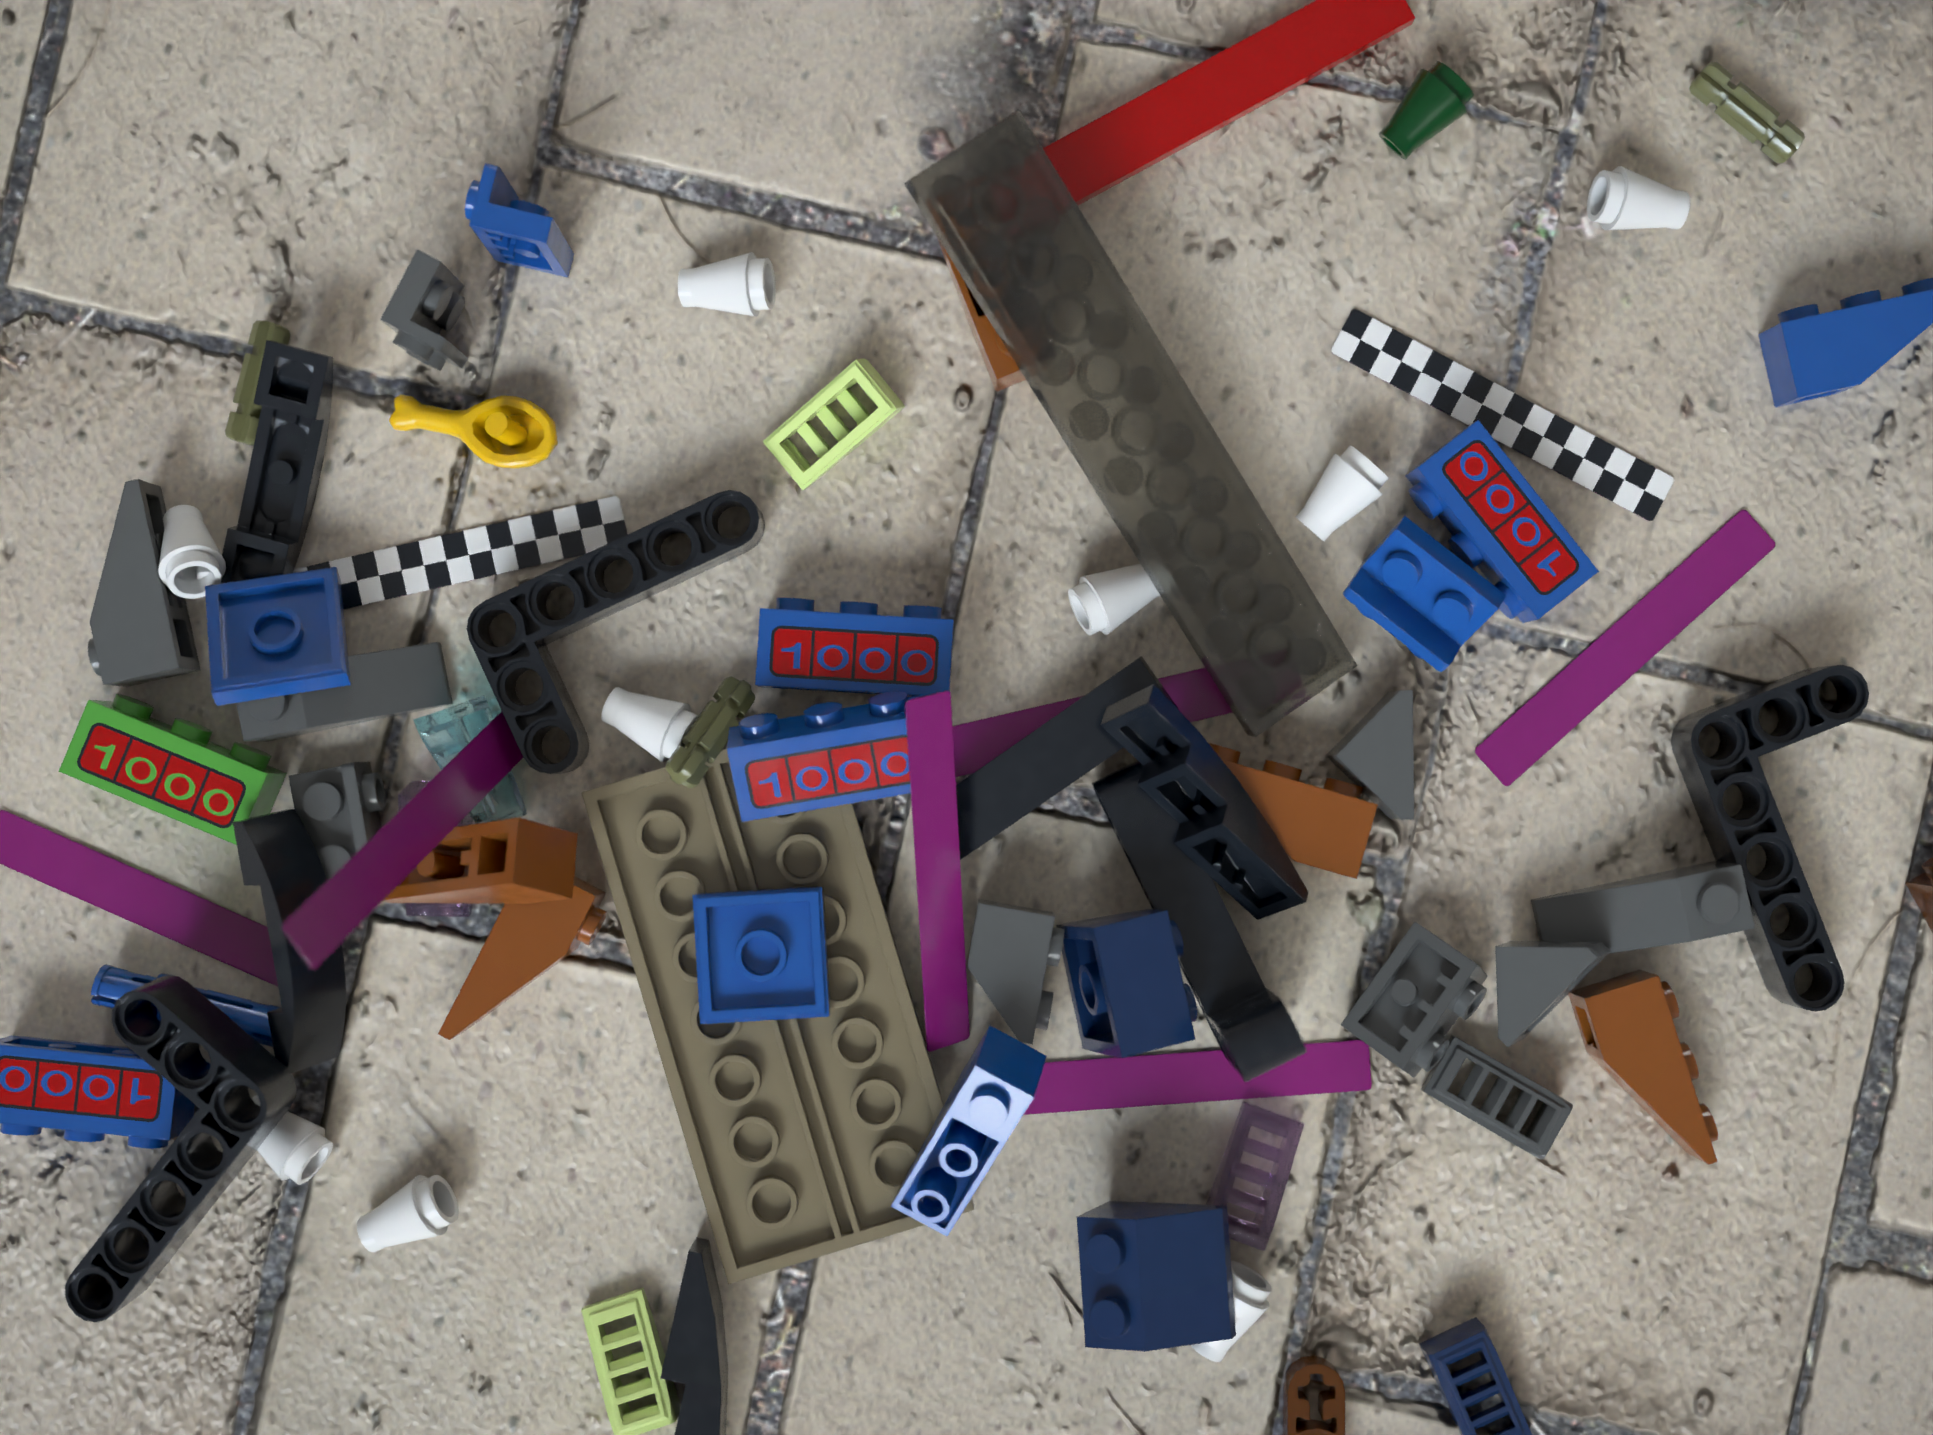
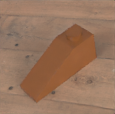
(494, 865)
(521, 949)

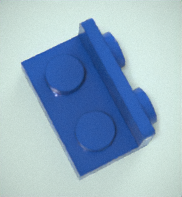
(514, 228)
(1422, 594)

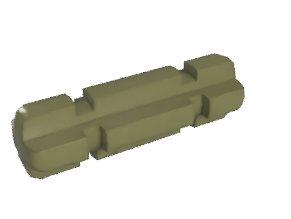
(1747, 112)
(244, 422)
(710, 732)

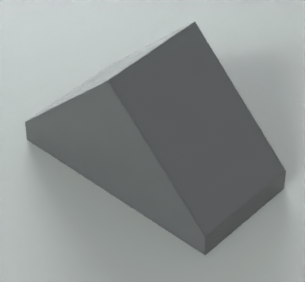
(1381, 755)
(1536, 978)

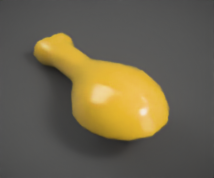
(497, 430)

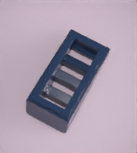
(1456, 1345)

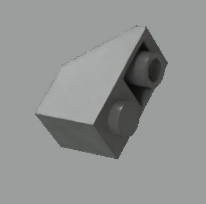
(1010, 962)

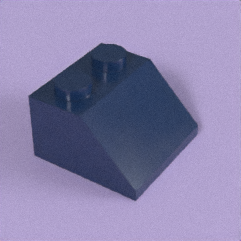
(1128, 982)
(1155, 1275)

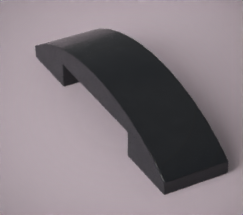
(284, 463)
(284, 862)

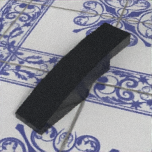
(1044, 760)
(1215, 814)
(698, 1347)

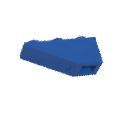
(1836, 350)
(970, 1130)

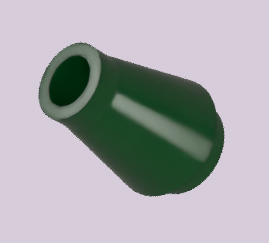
(1427, 108)

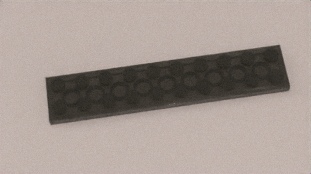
(1131, 422)

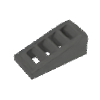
(1545, 1124)

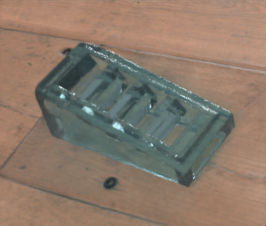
(448, 732)

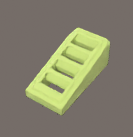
(839, 388)
(615, 1395)

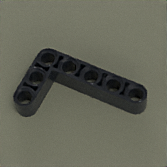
(591, 604)
(1760, 820)
(1241, 1012)
(192, 1159)

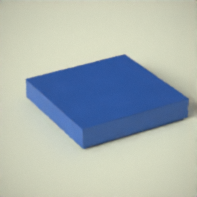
(276, 636)
(761, 955)

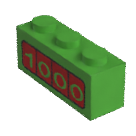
(170, 767)

